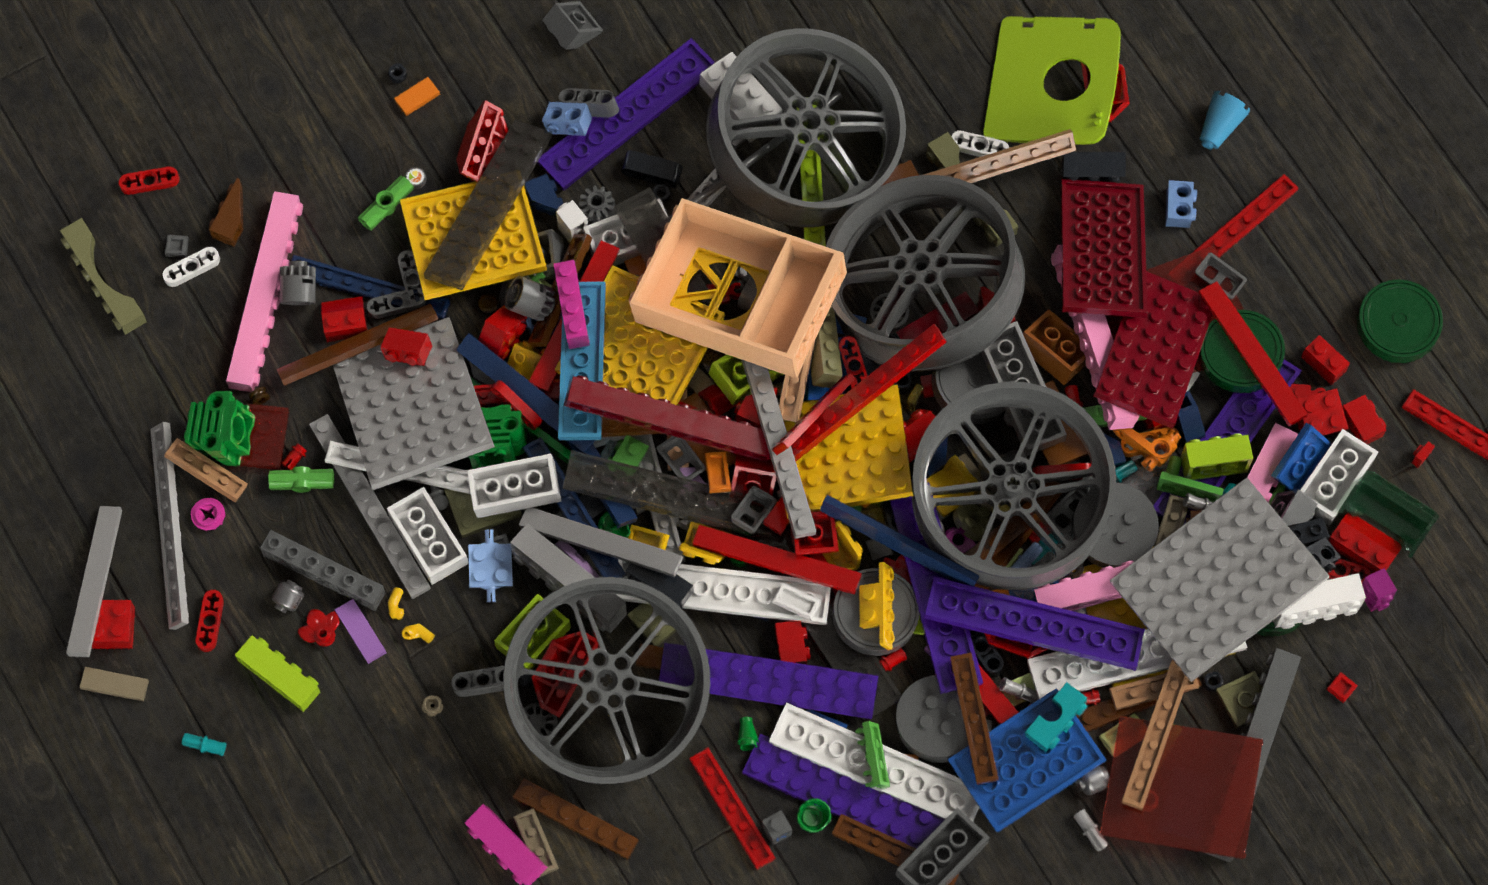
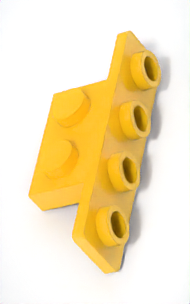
(877, 605)

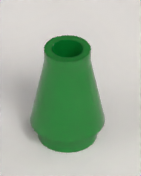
(747, 735)

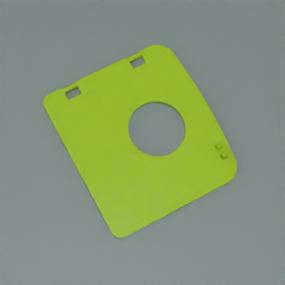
(1017, 100)

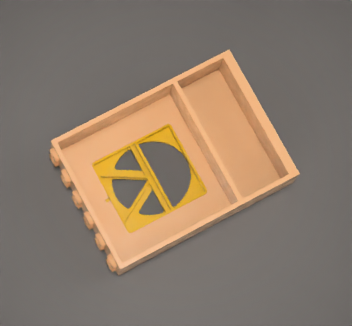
(791, 275)

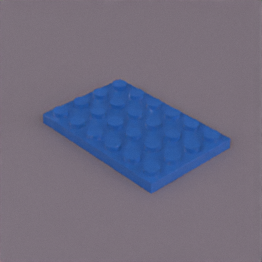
(1025, 770)

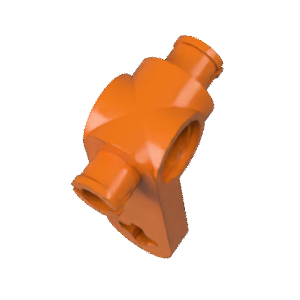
(1147, 449)

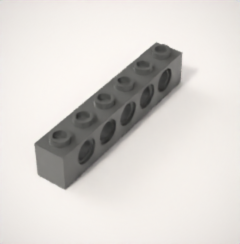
(323, 570)

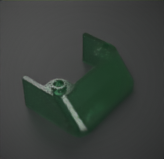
(1392, 509)

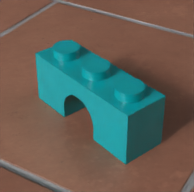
(1046, 733)

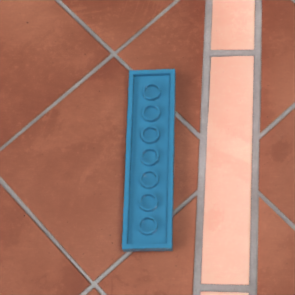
(586, 362)

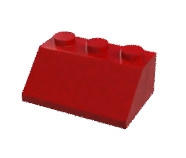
(915, 429)
(1364, 543)

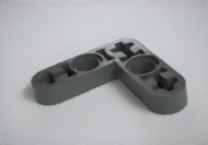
(406, 295)

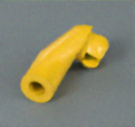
(394, 611)
(417, 631)

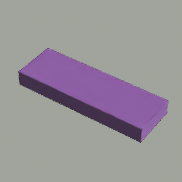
(360, 631)

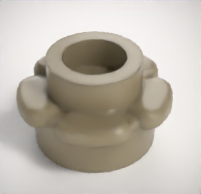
(428, 701)

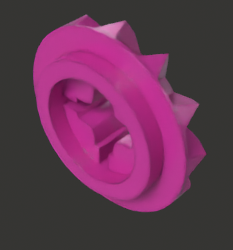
(208, 505)

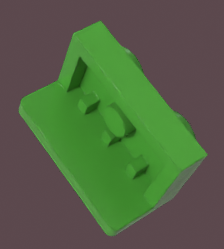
(630, 451)

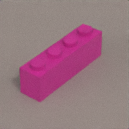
(571, 304)
(505, 845)

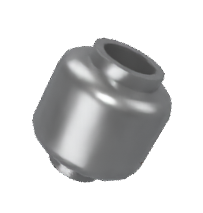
(287, 596)
(1093, 781)

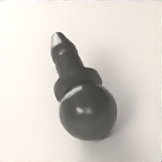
(439, 498)

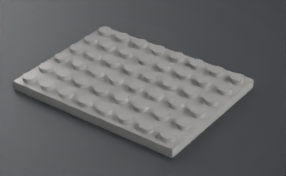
(413, 414)
(1219, 579)

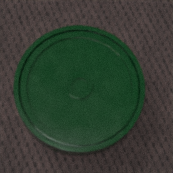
(1399, 321)
(1224, 363)

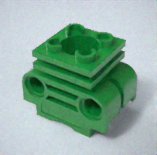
(220, 428)
(507, 436)

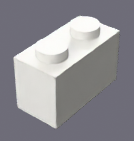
(570, 220)

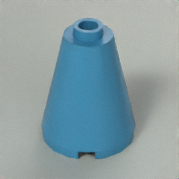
(1222, 119)

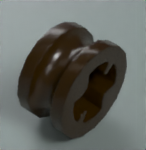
(259, 396)

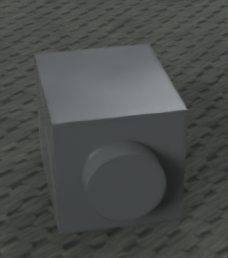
(776, 827)

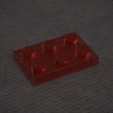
(267, 437)

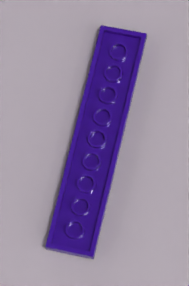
(637, 108)
(1242, 414)
(1034, 623)
(941, 638)
(776, 681)
(842, 794)

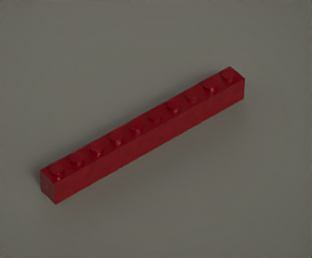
(666, 418)

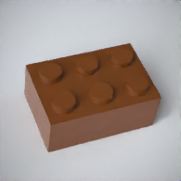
(1055, 347)

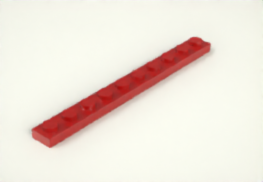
(869, 389)

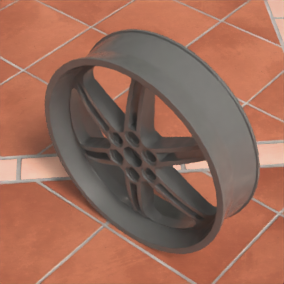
(807, 125)
(925, 269)
(1039, 402)
(694, 705)

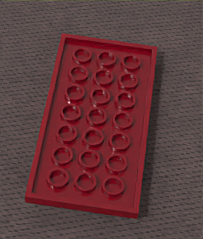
(1103, 248)
(1157, 353)

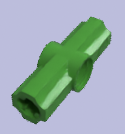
(377, 212)
(301, 479)

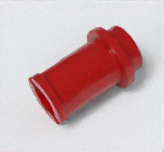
(1072, 393)
(294, 456)
(893, 659)
(1092, 697)

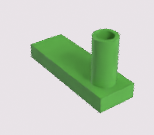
(1177, 485)

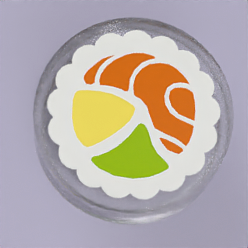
(416, 177)

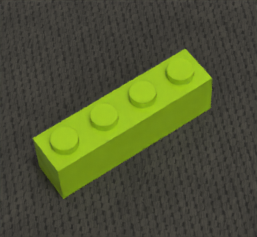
(278, 673)

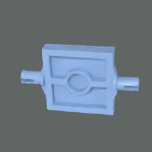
(490, 565)

